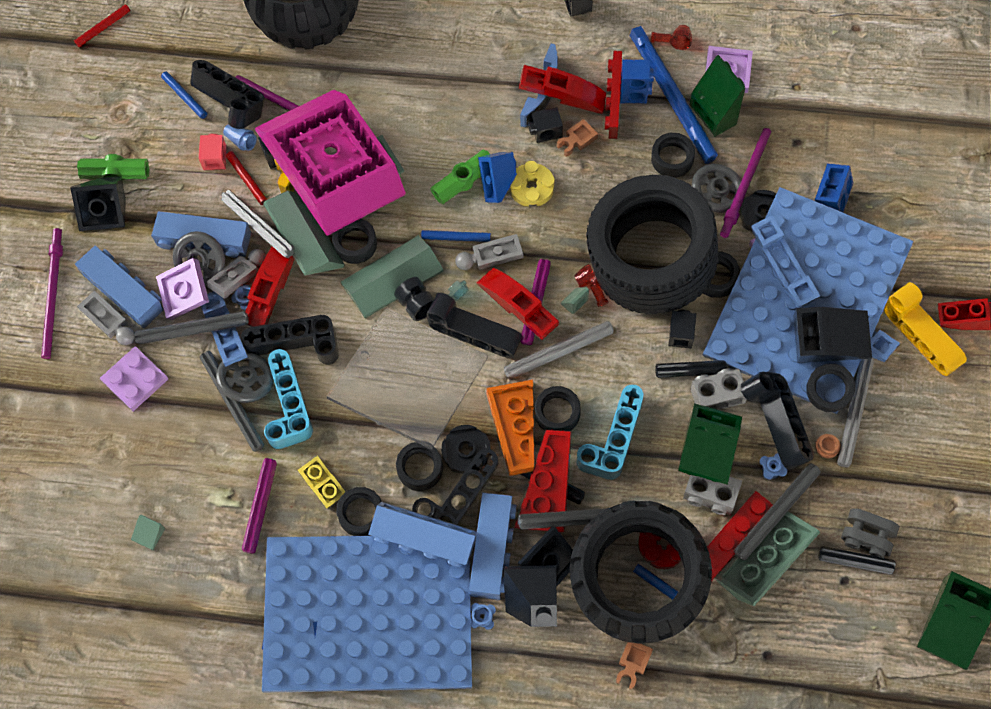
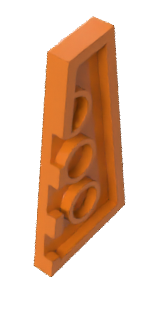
(514, 423)

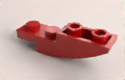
(564, 86)
(266, 287)
(519, 301)
(965, 314)

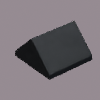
(550, 551)

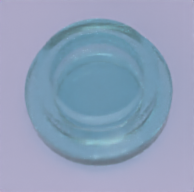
(458, 290)

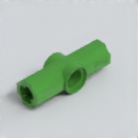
(113, 166)
(452, 184)

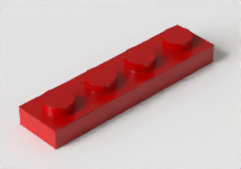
(613, 102)
(723, 545)

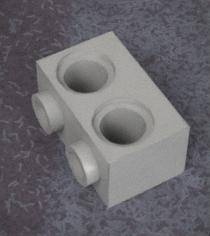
(722, 397)
(709, 497)

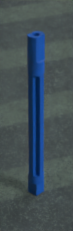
(674, 96)

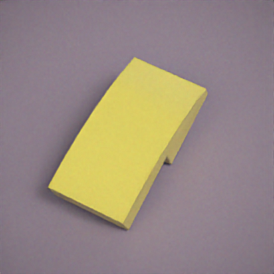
(321, 482)

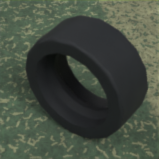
(680, 141)
(361, 255)
(723, 290)
(837, 370)
(557, 392)
(422, 484)
(346, 499)

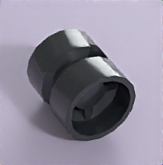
(415, 298)

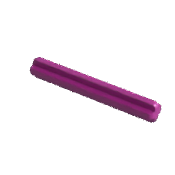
(538, 290)
(259, 506)

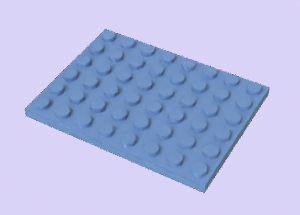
(848, 264)
(379, 614)

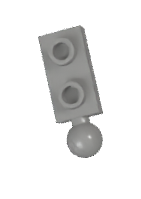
(491, 253)
(236, 273)
(106, 318)

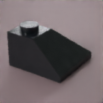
(99, 203)
(531, 594)

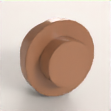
(827, 446)

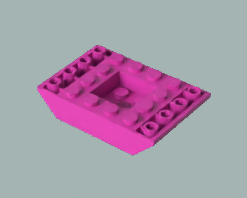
(338, 185)

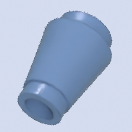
(242, 138)

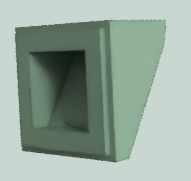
(576, 299)
(147, 532)

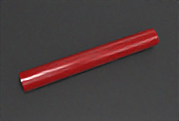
(101, 26)
(245, 176)

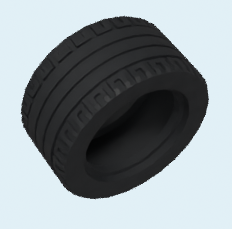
(644, 201)

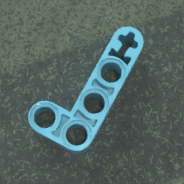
(287, 396)
(617, 431)

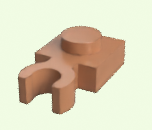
(579, 135)
(634, 660)

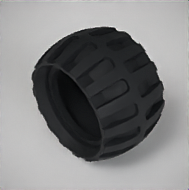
(302, 23)
(642, 518)

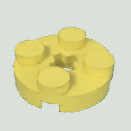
(530, 196)

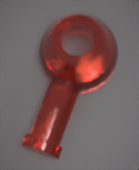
(679, 39)
(586, 278)

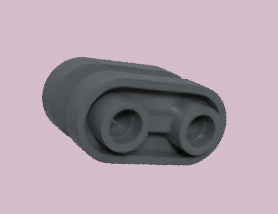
(857, 538)

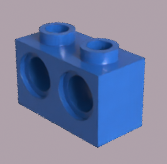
(636, 81)
(835, 186)

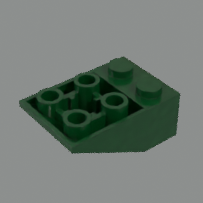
(718, 97)
(710, 444)
(957, 620)

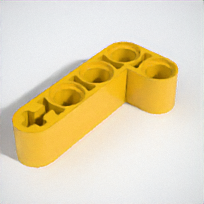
(922, 330)

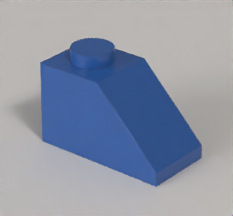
(497, 175)

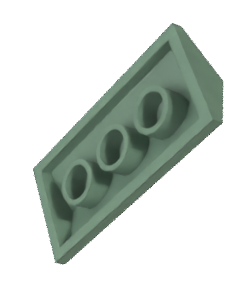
(299, 227)
(376, 283)
(753, 577)

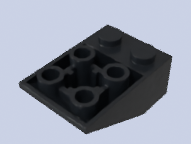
(831, 334)

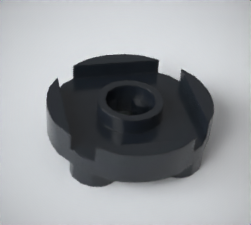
(753, 204)
(454, 442)

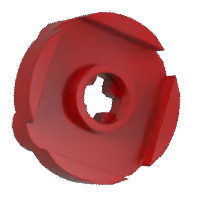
(655, 554)

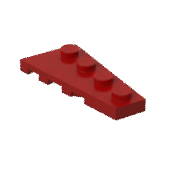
(550, 477)

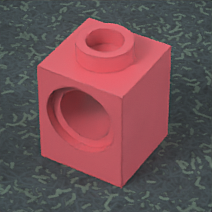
(212, 152)

